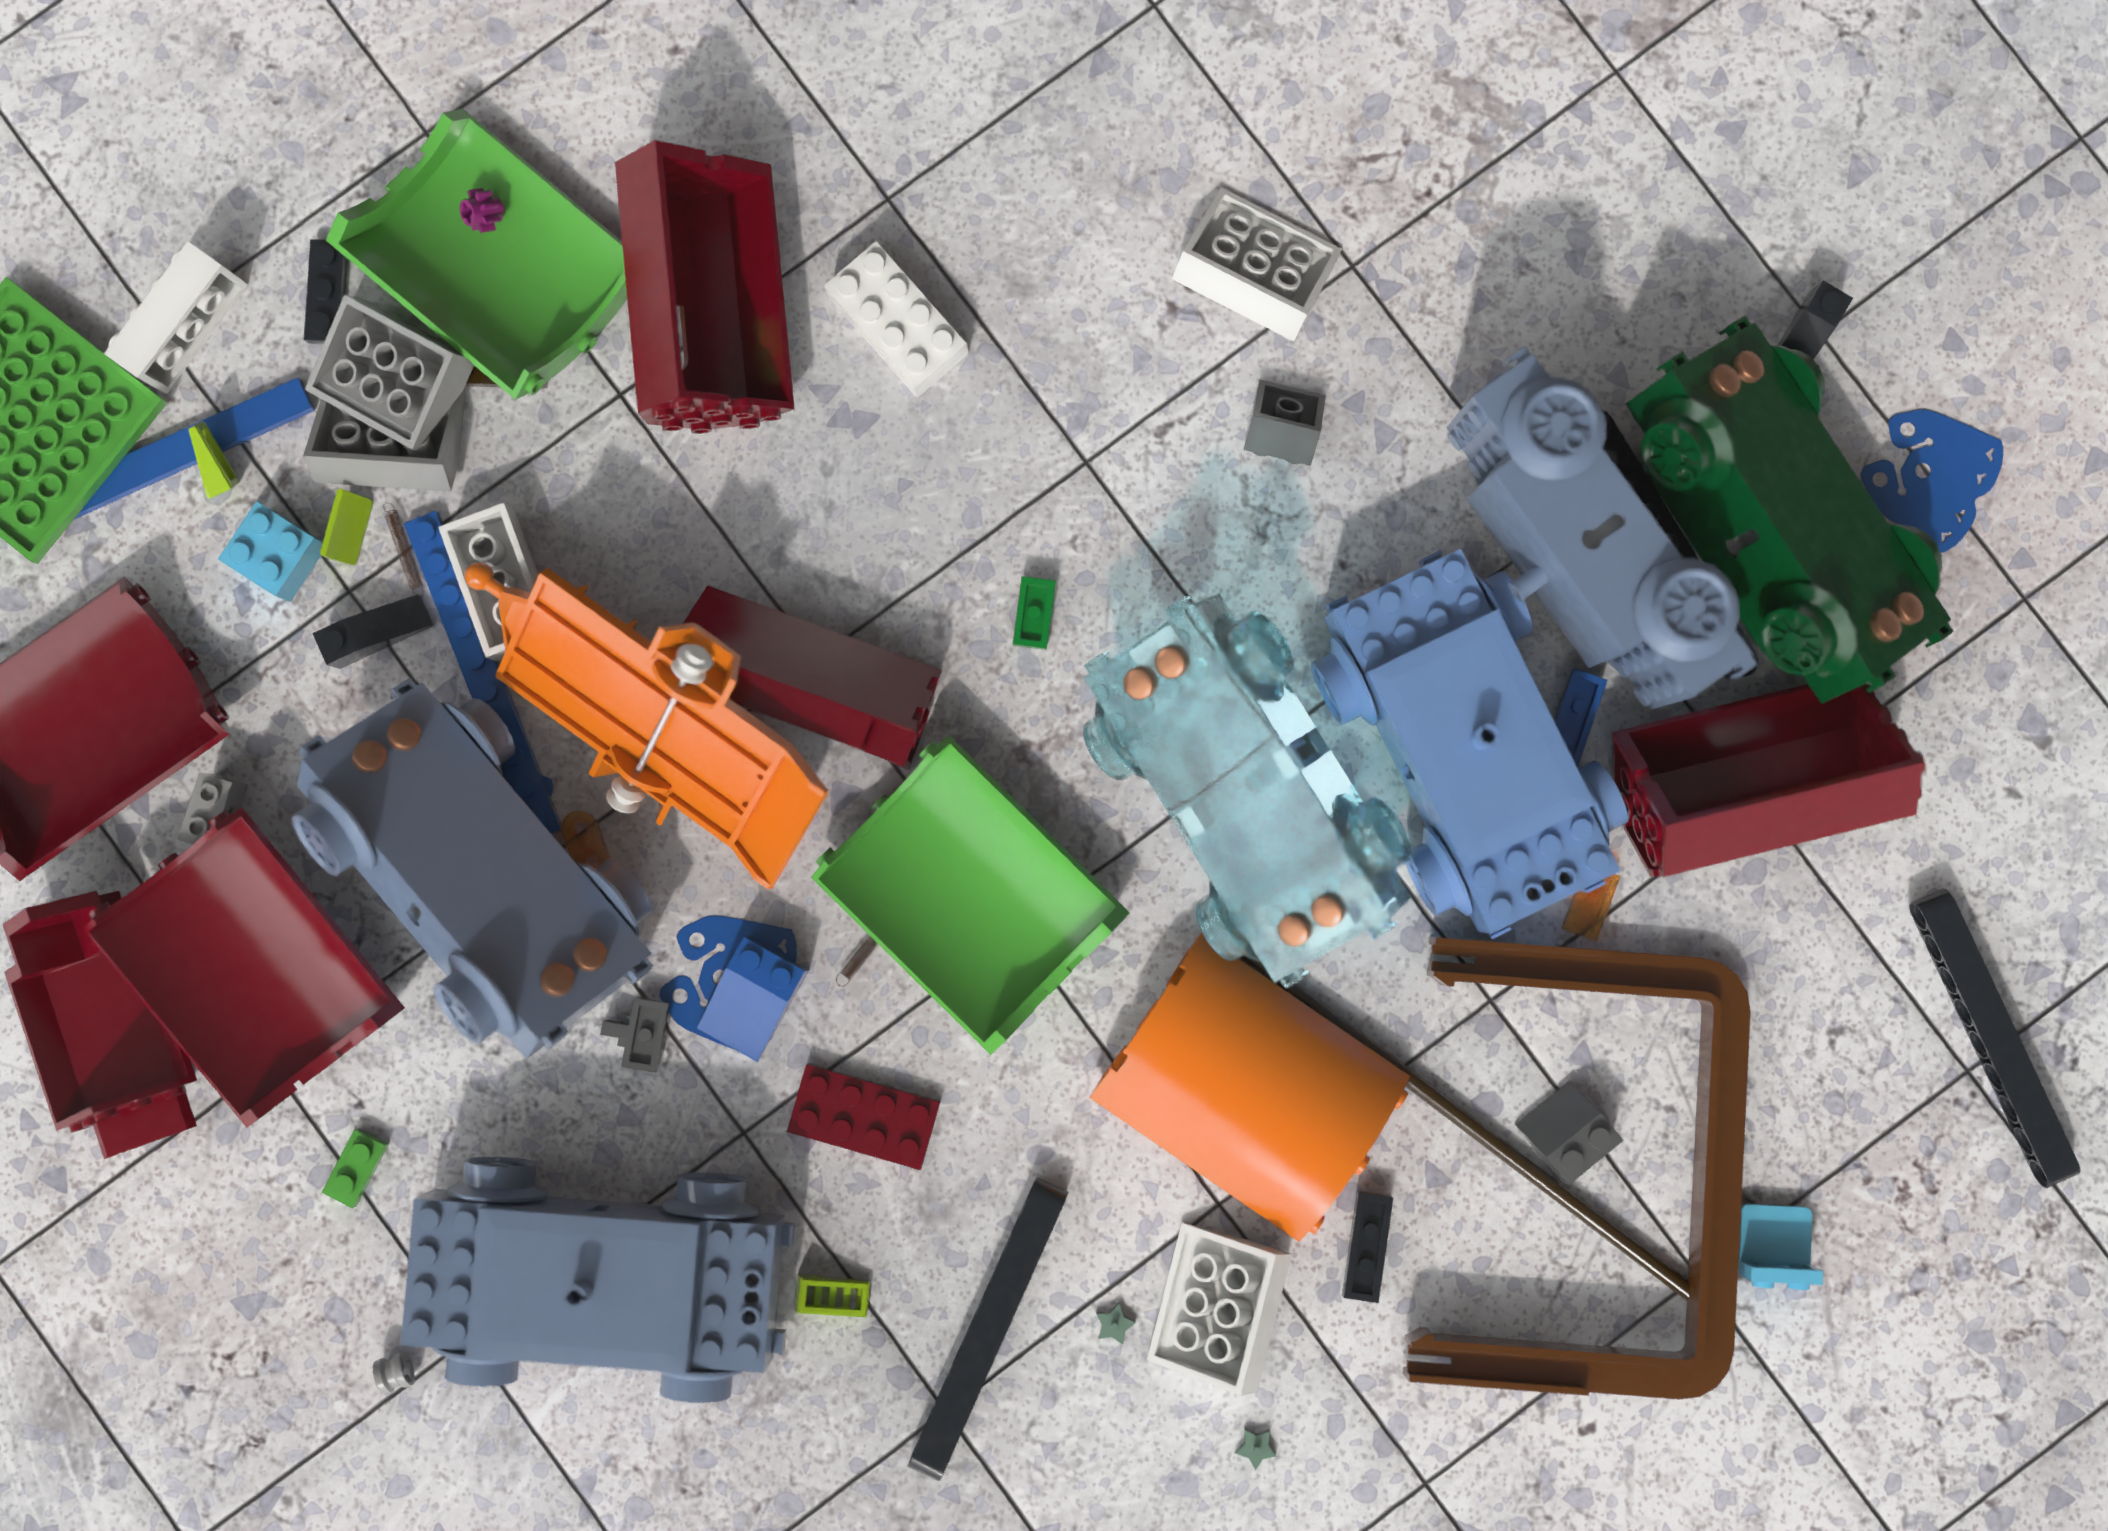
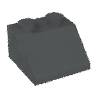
(1285, 423)
(1569, 1133)

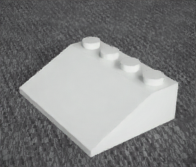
(1256, 263)
(1219, 1308)

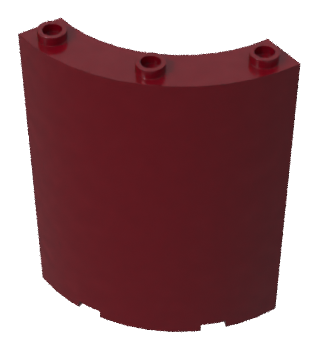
(95, 722)
(243, 966)

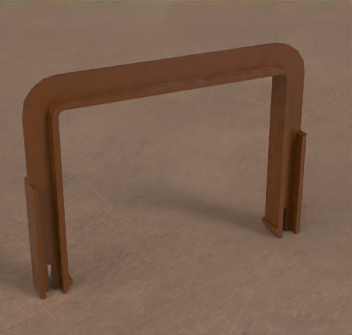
(1715, 1188)

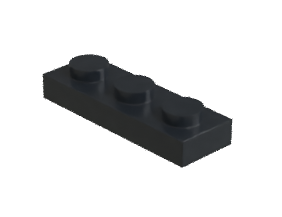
(324, 289)
(1367, 1246)

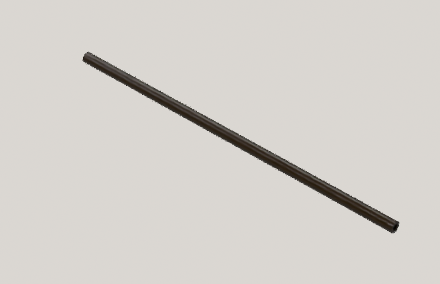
(1499, 1146)

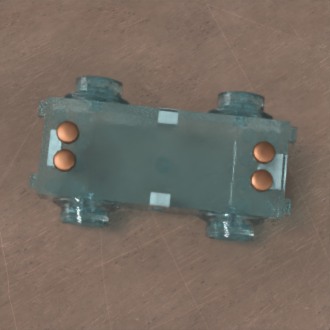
(1249, 787)

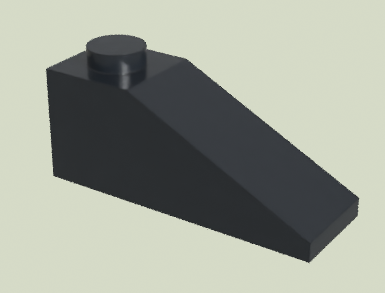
(1816, 319)
(371, 631)

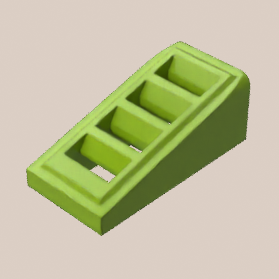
(213, 466)
(832, 1283)

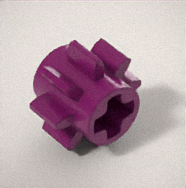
(481, 210)

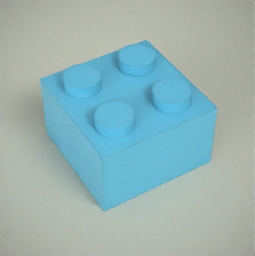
(272, 551)

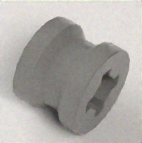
(393, 1372)

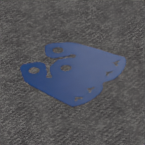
(1952, 483)
(729, 933)

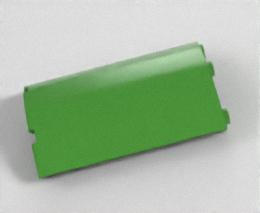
(503, 298)
(969, 894)

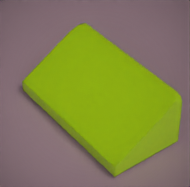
(346, 527)

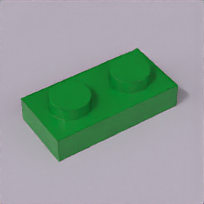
(1034, 613)

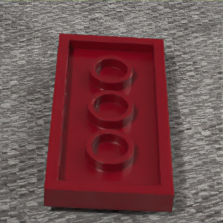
(863, 1116)

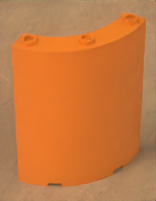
(1252, 1089)

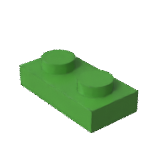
(355, 1168)

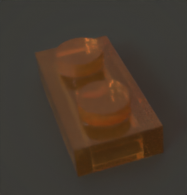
(1589, 910)

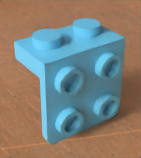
(1777, 1246)

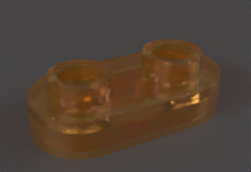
(583, 846)

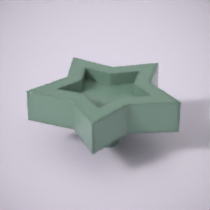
(1114, 1324)
(1256, 1447)

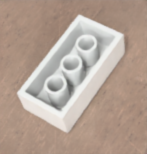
(175, 318)
(896, 319)
(498, 541)

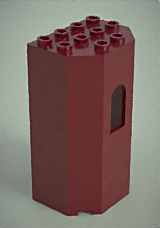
(703, 241)
(1762, 776)

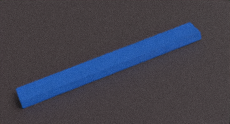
(176, 451)

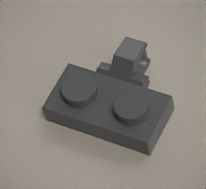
(640, 1033)

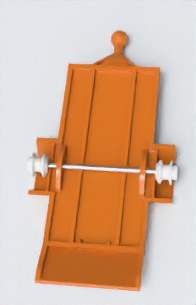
(657, 717)

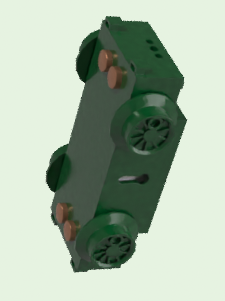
(1784, 514)

